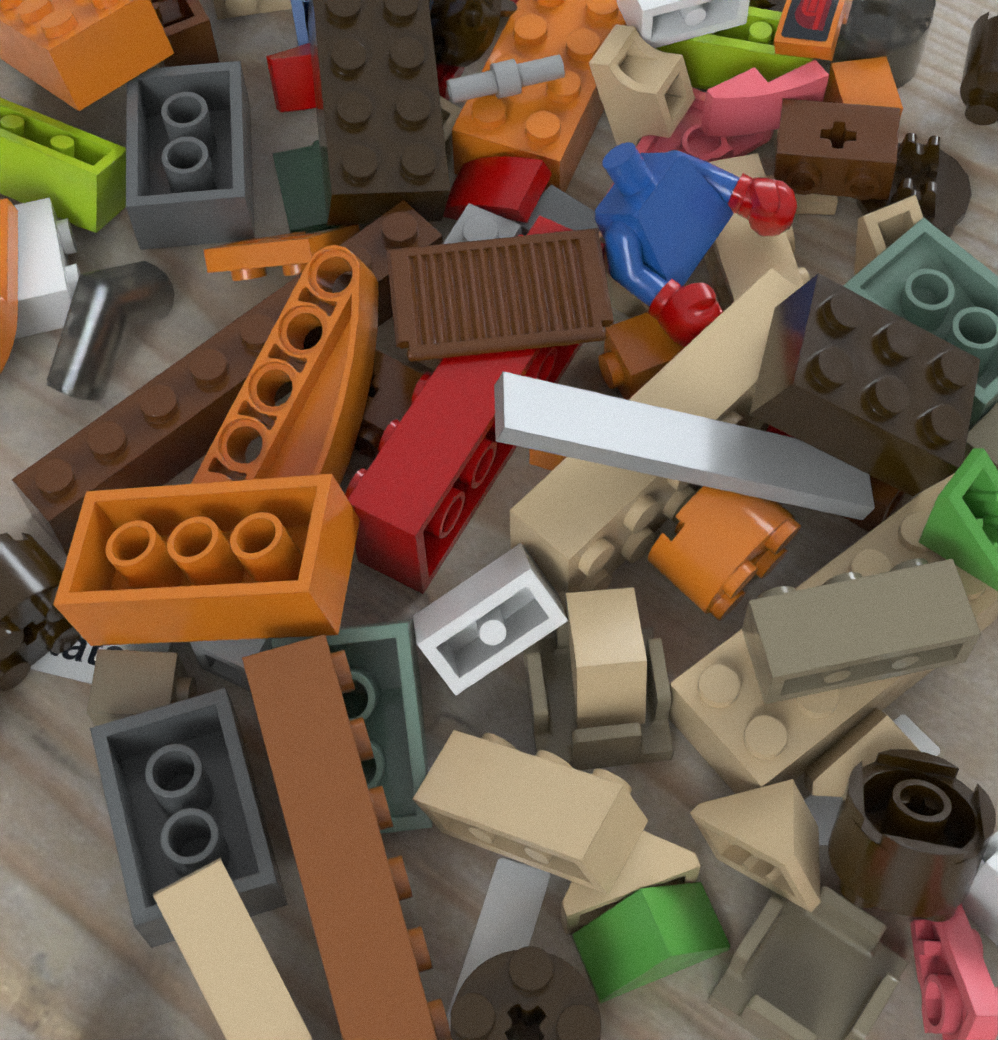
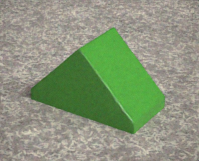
(966, 519)
(649, 938)

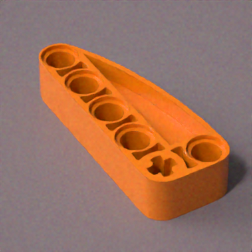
(329, 381)

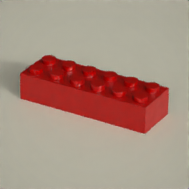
(441, 458)

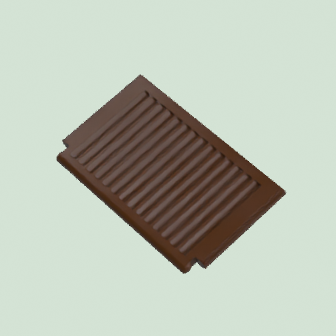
(499, 294)

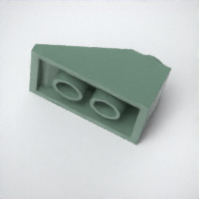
(943, 292)
(391, 703)

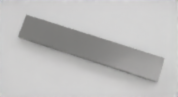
(676, 446)

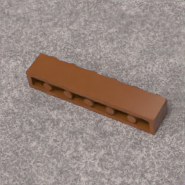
(339, 846)

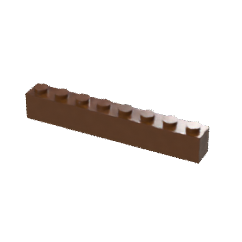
(181, 410)

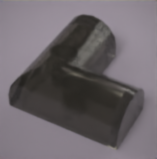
(99, 315)

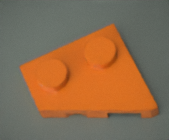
(292, 251)

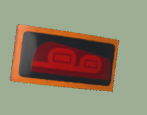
(811, 28)

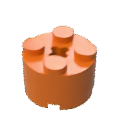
(722, 546)

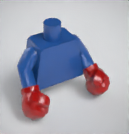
(665, 220)

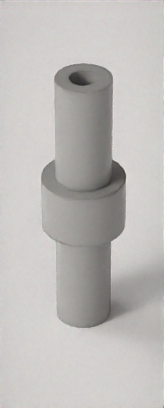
(505, 78)

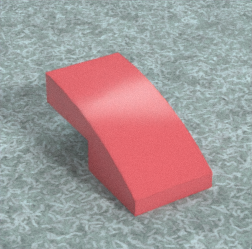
(753, 105)

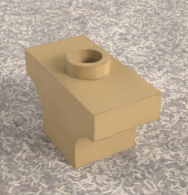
(640, 86)

